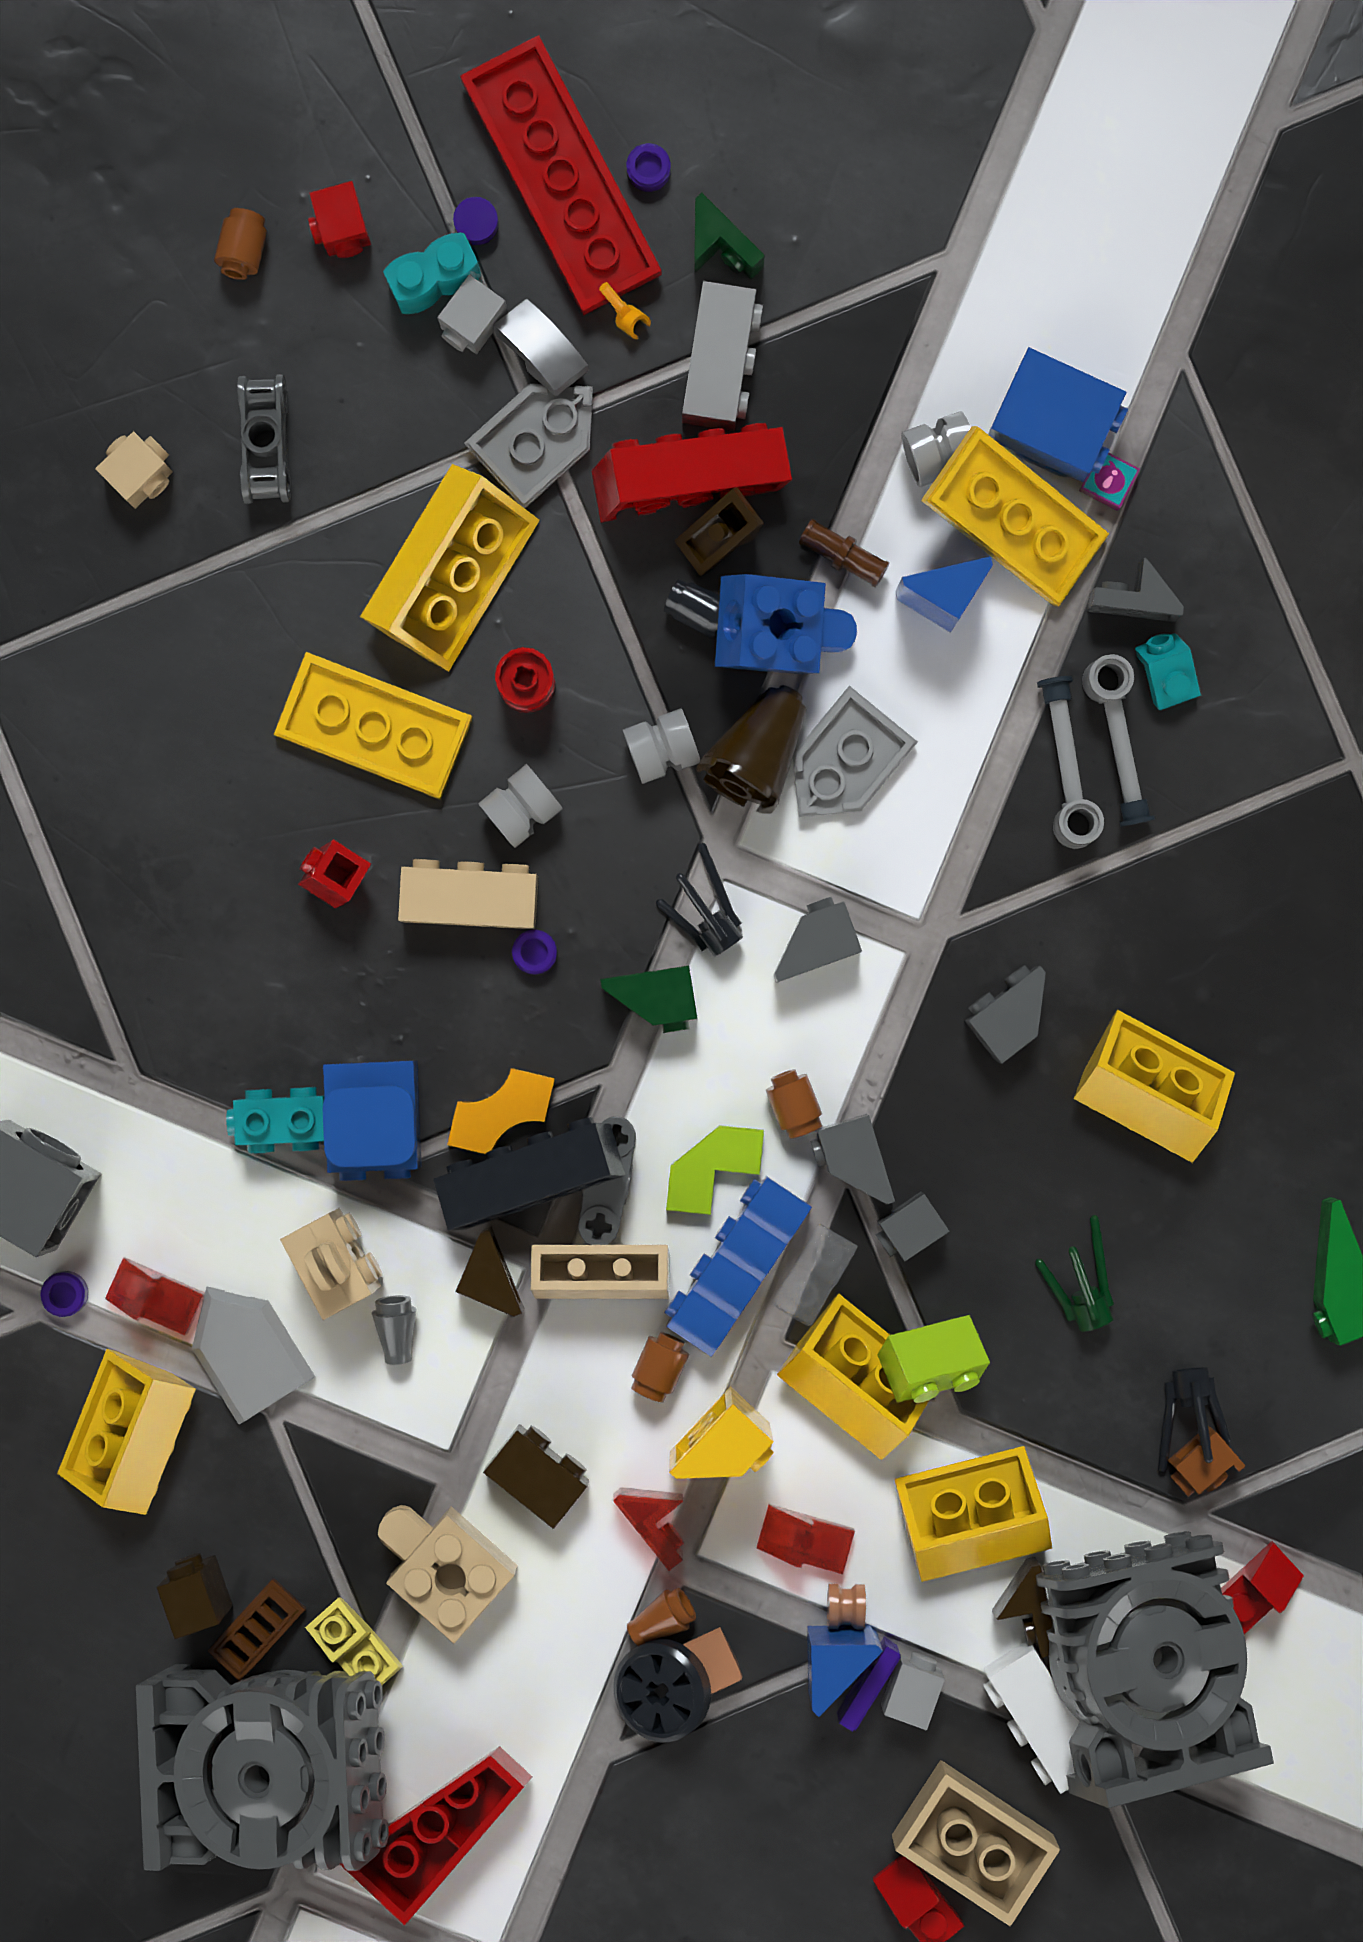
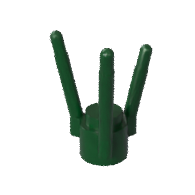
(1089, 1305)

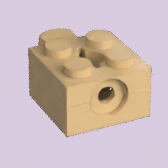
(332, 1262)
(445, 1569)

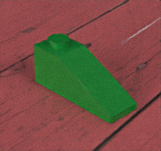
(1338, 1277)

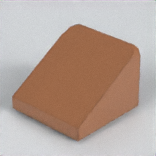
(717, 1659)

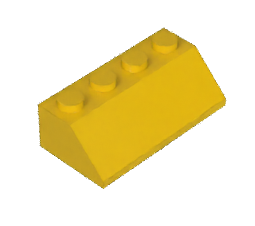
(450, 567)

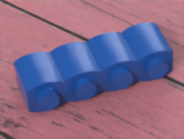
(737, 1266)

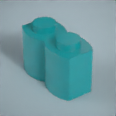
(422, 277)

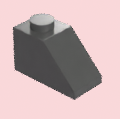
(818, 940)
(854, 1156)

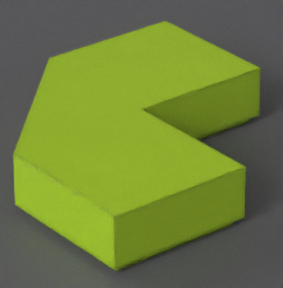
(721, 1150)

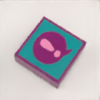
(1111, 483)

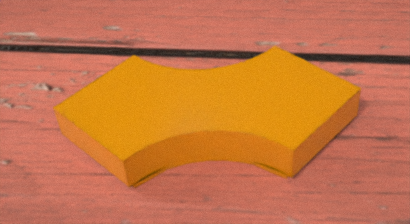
(482, 1123)

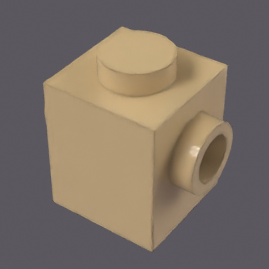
(136, 468)

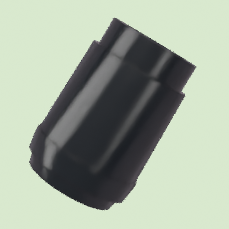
(694, 607)

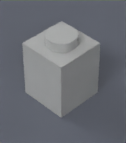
(471, 315)
(913, 1690)

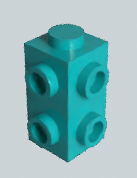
(265, 1120)

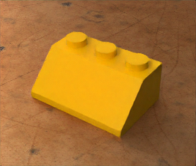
(1155, 1086)
(843, 1378)
(126, 1433)
(723, 1441)
(973, 1513)

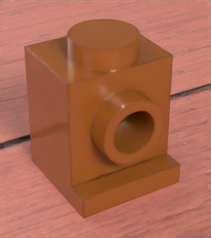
(1194, 1473)

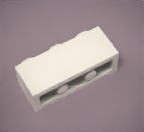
(1038, 1711)

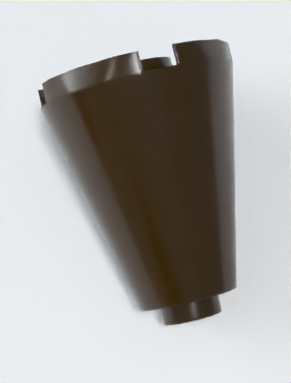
(757, 750)

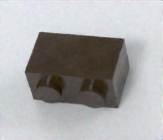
(537, 1474)
(194, 1595)

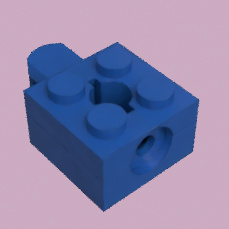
(778, 625)

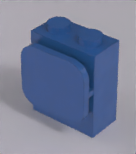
(1058, 416)
(371, 1119)

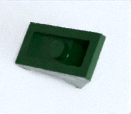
(717, 232)

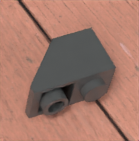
(1011, 1017)

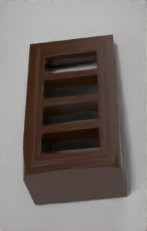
(233, 1661)

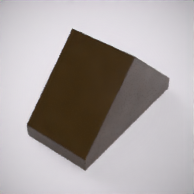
(489, 1278)

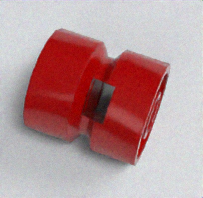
(525, 680)

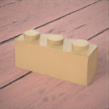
(468, 895)
(600, 1271)

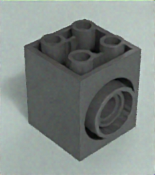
(39, 1188)

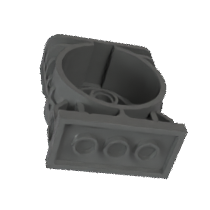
(1197, 1680)
(208, 1794)

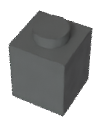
(910, 1227)

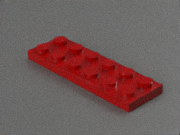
(560, 174)

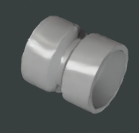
(930, 449)
(661, 746)
(520, 806)

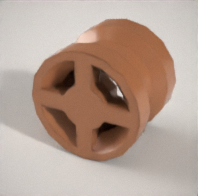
(846, 1606)

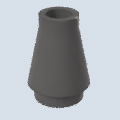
(395, 1327)

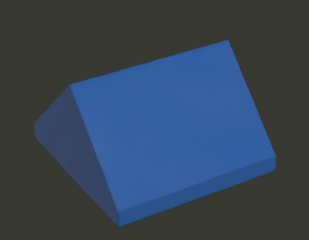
(943, 592)
(837, 1660)

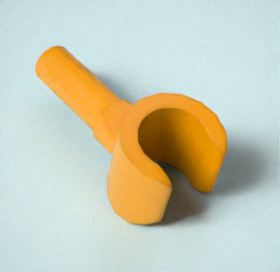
(626, 314)

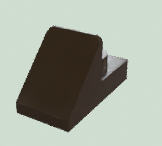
(719, 532)
(1025, 1598)

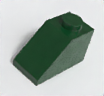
(657, 996)

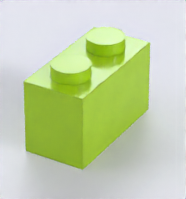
(933, 1359)

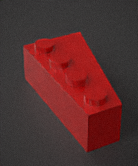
(690, 469)

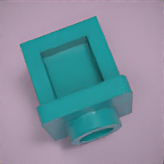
(1169, 670)

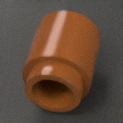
(241, 243)
(794, 1103)
(659, 1367)

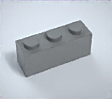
(721, 356)

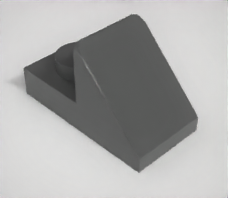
(1149, 599)

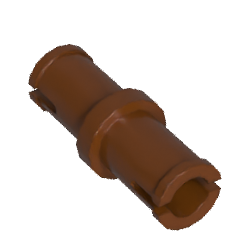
(844, 553)

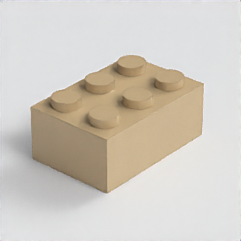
(975, 1843)

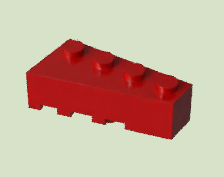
(439, 1832)

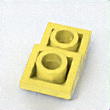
(352, 1642)

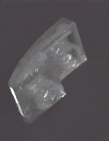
(814, 1275)

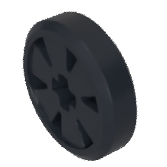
(682, 1707)

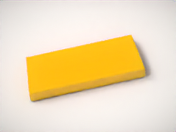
(1015, 516)
(373, 725)

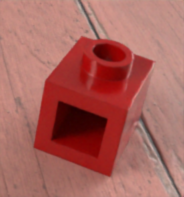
(339, 220)
(333, 873)

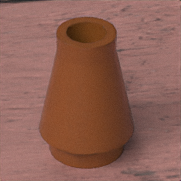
(663, 1617)

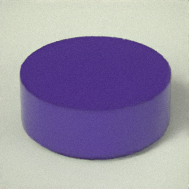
(648, 167)
(476, 219)
(534, 952)
(64, 1293)

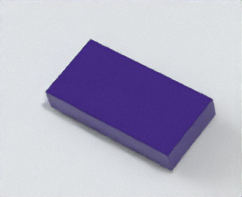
(868, 1686)

